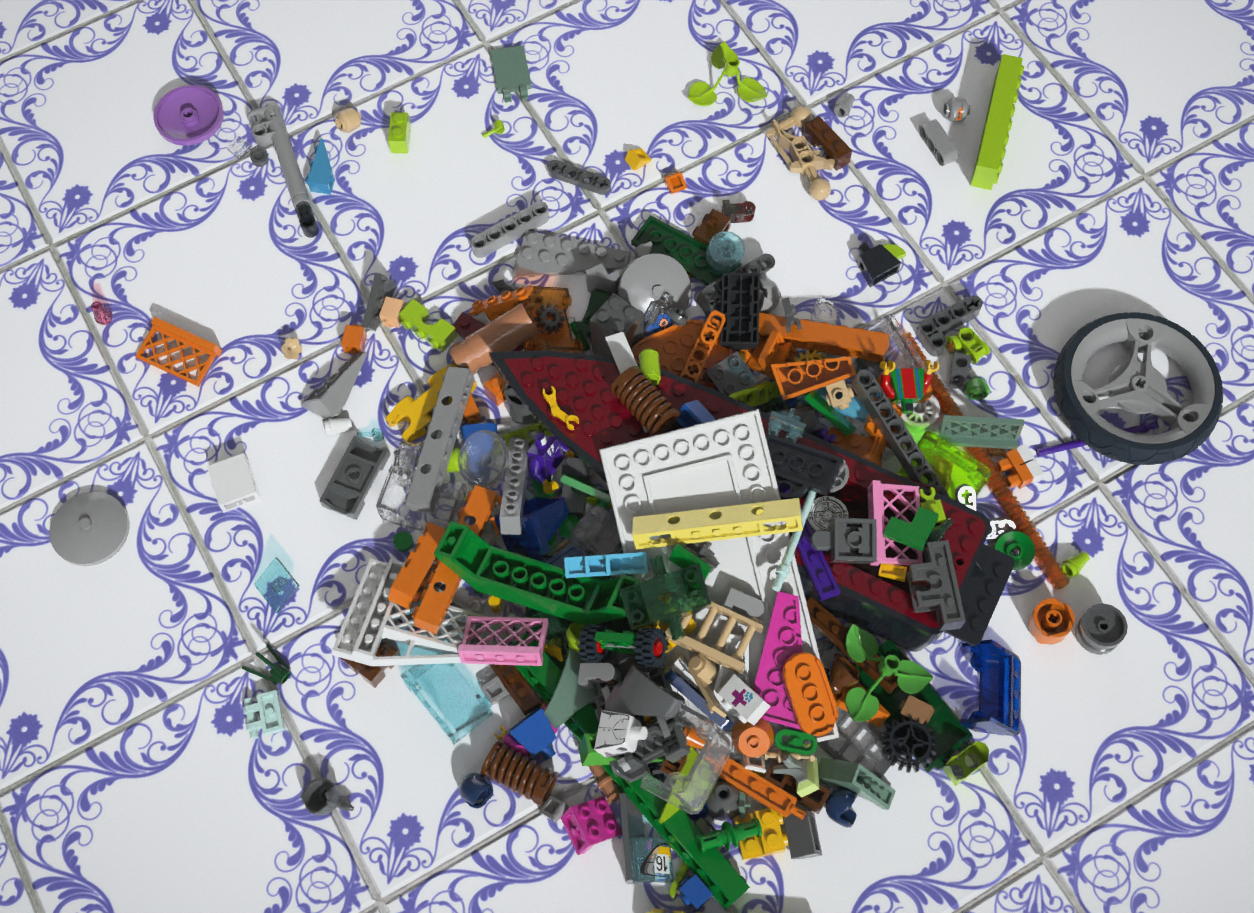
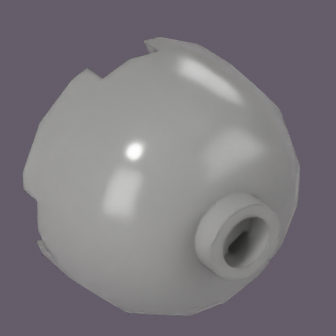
(769, 296)

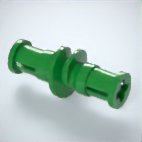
(728, 834)

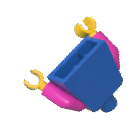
(531, 734)

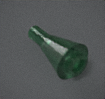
(939, 531)

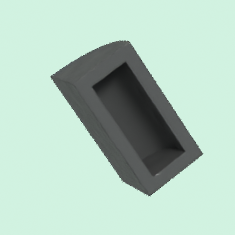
(802, 836)

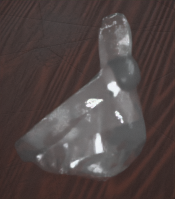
(825, 312)

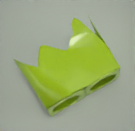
(980, 749)

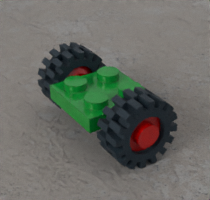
(647, 646)

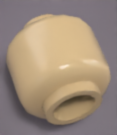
(348, 120)

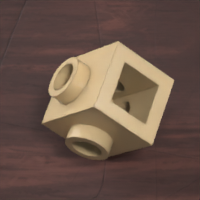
(834, 389)

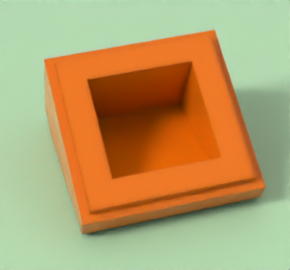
(675, 182)

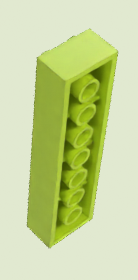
(998, 122)

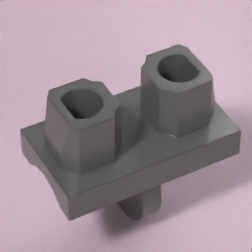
(703, 552)

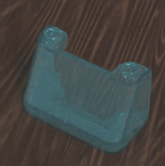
(447, 698)

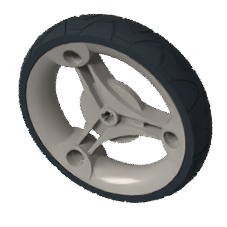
(1138, 388)

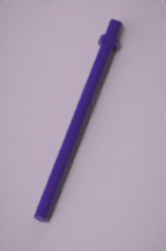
(1143, 427)

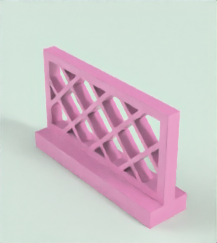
(876, 511)
(502, 653)

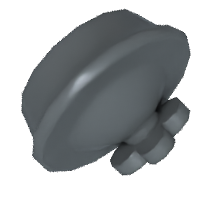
(678, 316)

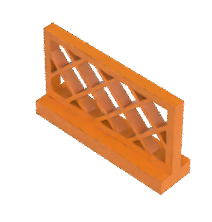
(188, 340)

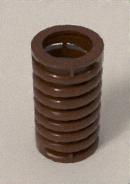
(645, 401)
(514, 764)

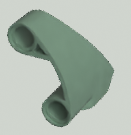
(569, 695)

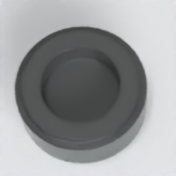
(259, 158)

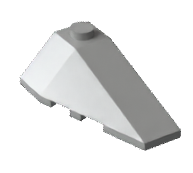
(334, 394)

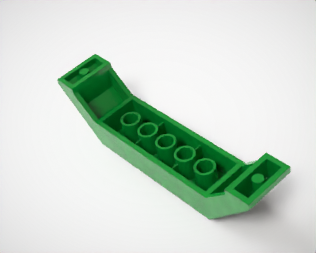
(530, 580)

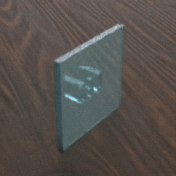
(276, 585)

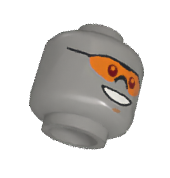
(956, 109)

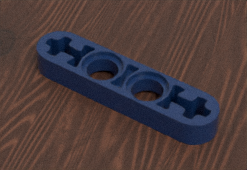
(696, 698)

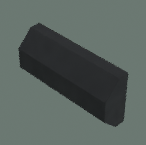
(741, 310)

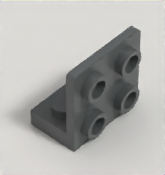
(731, 375)

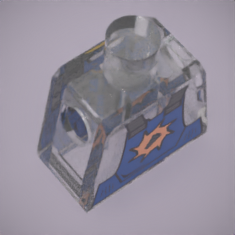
(656, 315)

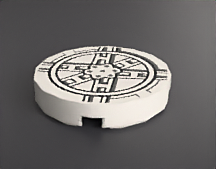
(824, 510)

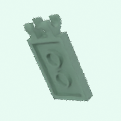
(511, 71)

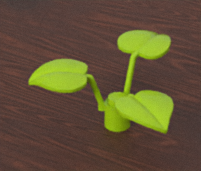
(724, 57)

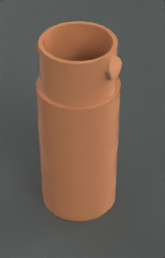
(499, 335)

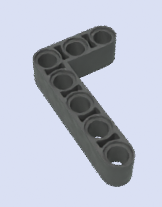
(715, 292)

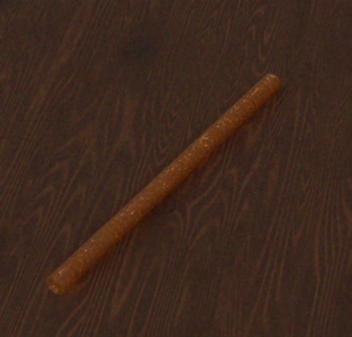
(1000, 486)

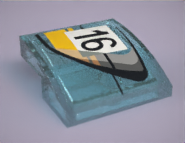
(651, 860)

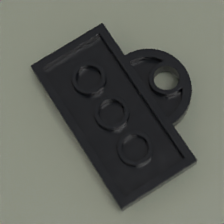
(802, 467)

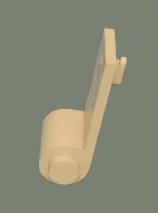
(704, 673)

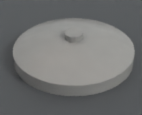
(650, 277)
(89, 529)

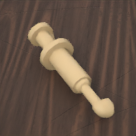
(780, 753)

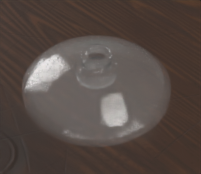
(476, 457)

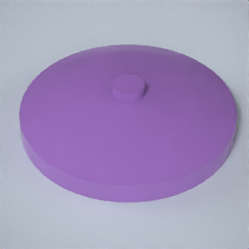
(188, 115)

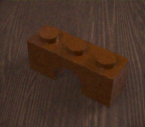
(819, 133)
(812, 801)

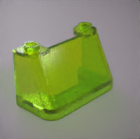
(951, 465)

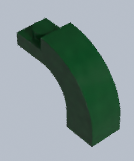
(596, 300)

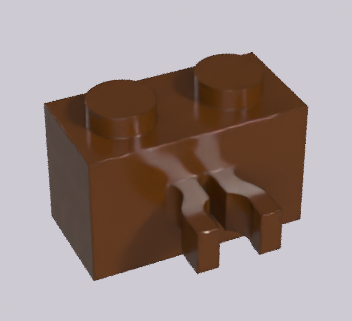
(711, 225)

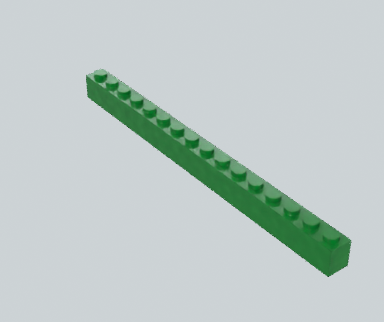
(679, 829)

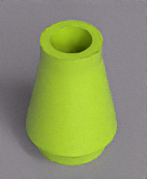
(1074, 564)

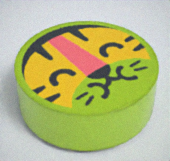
(953, 344)

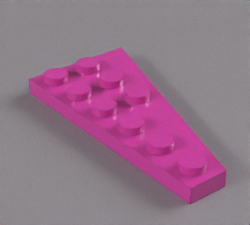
(780, 643)

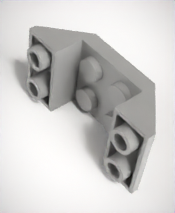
(599, 278)

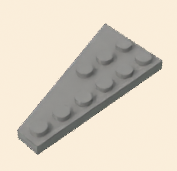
(562, 256)

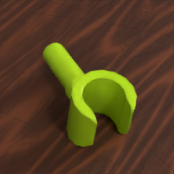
(499, 129)

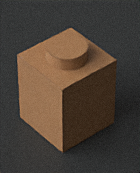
(916, 709)

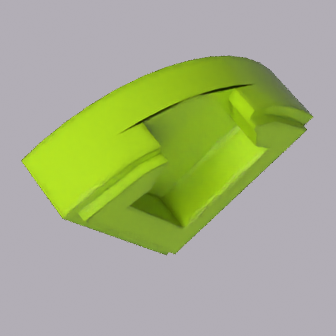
(897, 251)

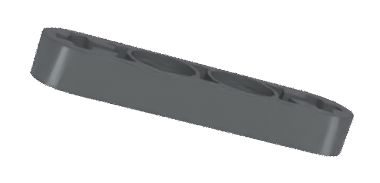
(580, 175)

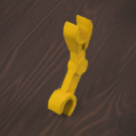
(555, 410)

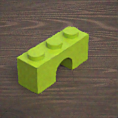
(438, 335)

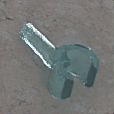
(376, 433)

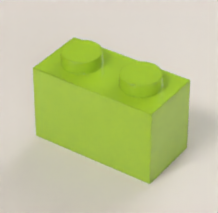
(399, 132)

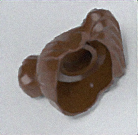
(842, 674)

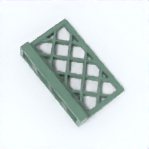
(982, 431)

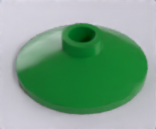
(1020, 542)

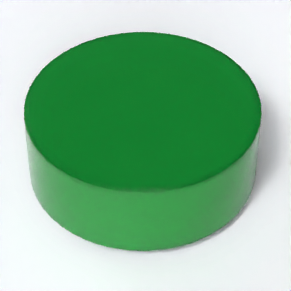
(403, 541)

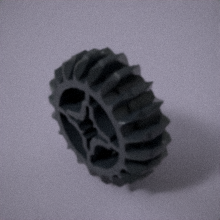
(918, 744)

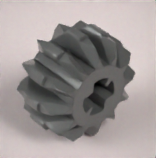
(549, 325)

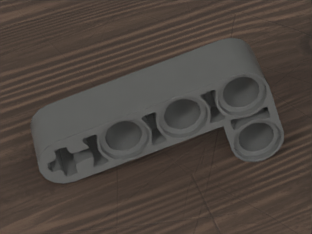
(967, 309)

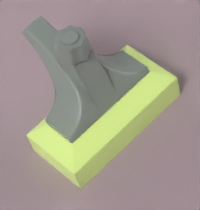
(803, 771)

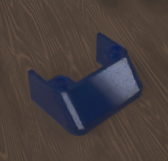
(998, 689)

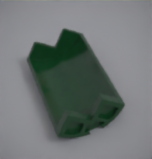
(943, 721)

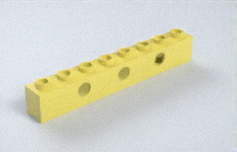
(717, 523)

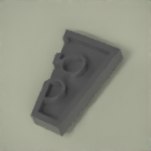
(381, 288)

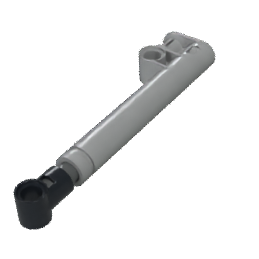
(271, 129)

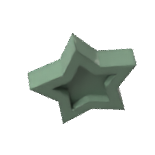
(743, 805)

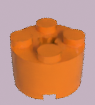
(1041, 621)

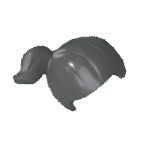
(323, 797)

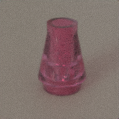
(101, 314)

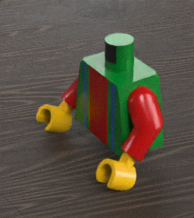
(906, 384)

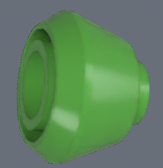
(976, 388)

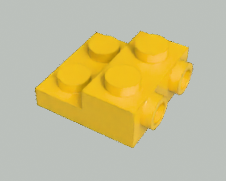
(772, 838)

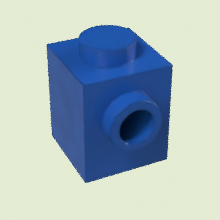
(694, 892)

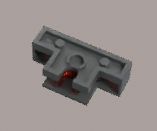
(935, 586)

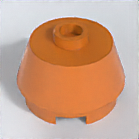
(752, 739)

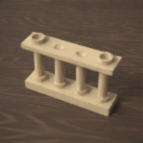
(715, 652)

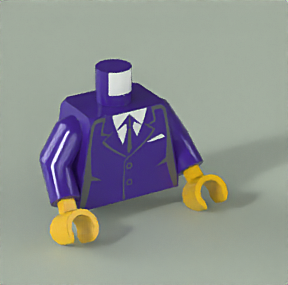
(544, 459)

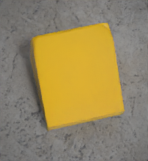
(637, 158)

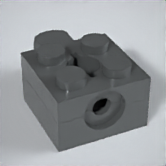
(848, 540)

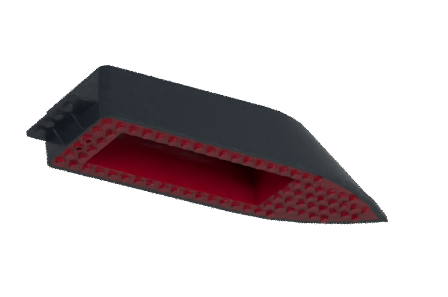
(865, 598)

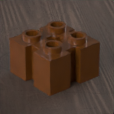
(373, 674)

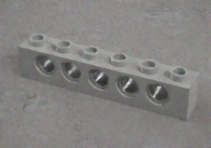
(515, 487)

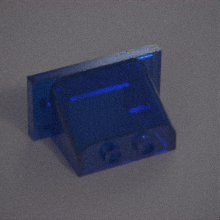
(539, 523)

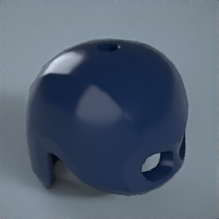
(474, 788)
(838, 807)

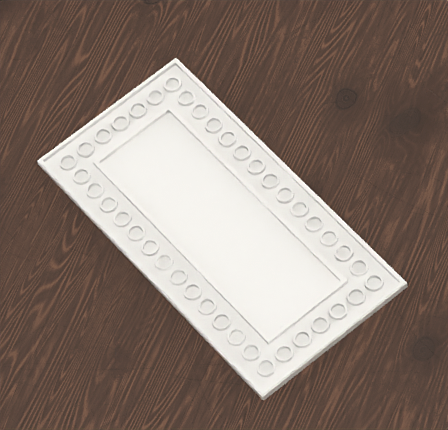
(703, 469)

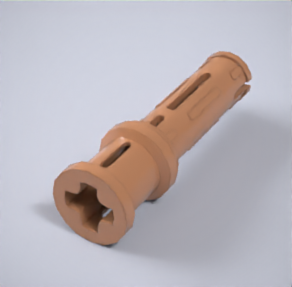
(605, 783)

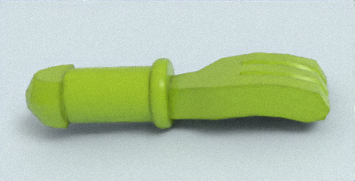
(676, 883)

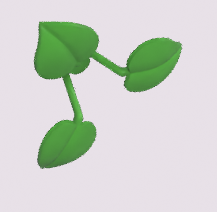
(910, 675)

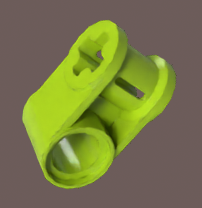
(973, 346)

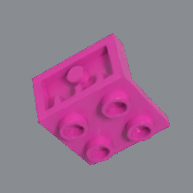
(590, 824)

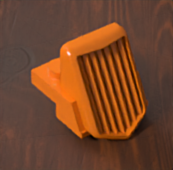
(770, 352)

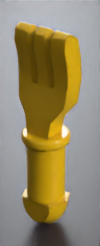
(554, 651)

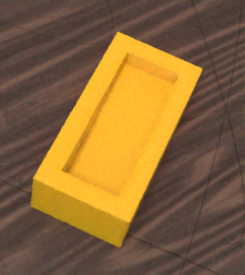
(893, 572)

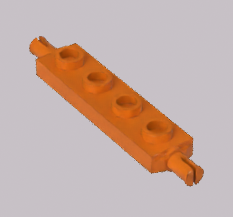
(761, 790)

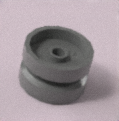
(1101, 629)

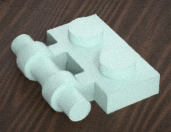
(270, 714)

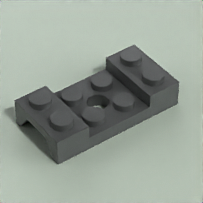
(348, 495)

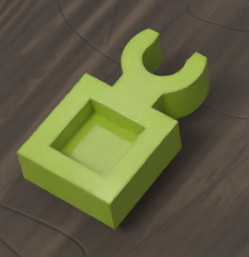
(931, 504)

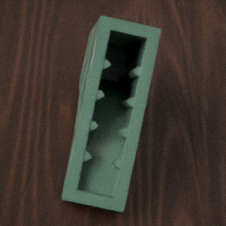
(856, 779)

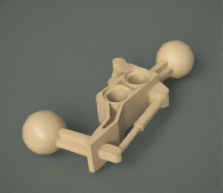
(804, 158)

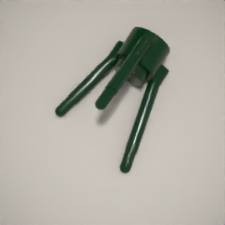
(279, 673)

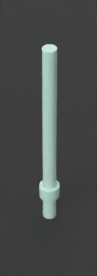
(783, 568)

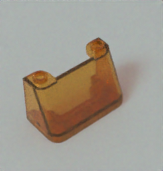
(558, 341)

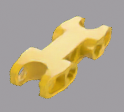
(419, 411)

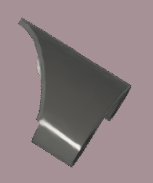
(642, 697)

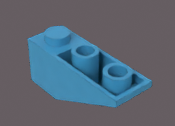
(321, 175)

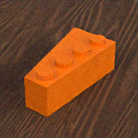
(807, 376)
(417, 570)

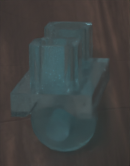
(788, 423)

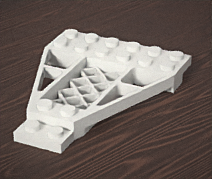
(372, 620)

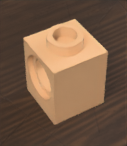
(390, 312)

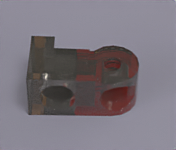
(739, 212)

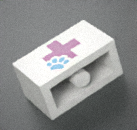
(744, 700)

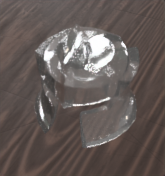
(407, 455)

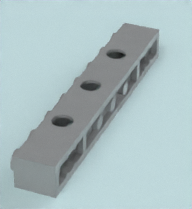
(437, 452)

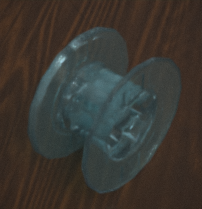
(716, 251)

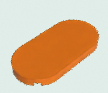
(809, 693)

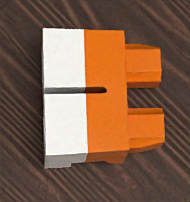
(1021, 467)

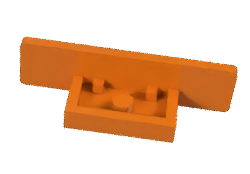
(500, 304)

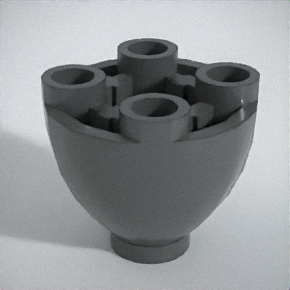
(723, 808)

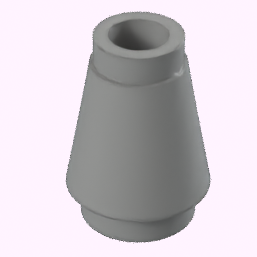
(843, 106)

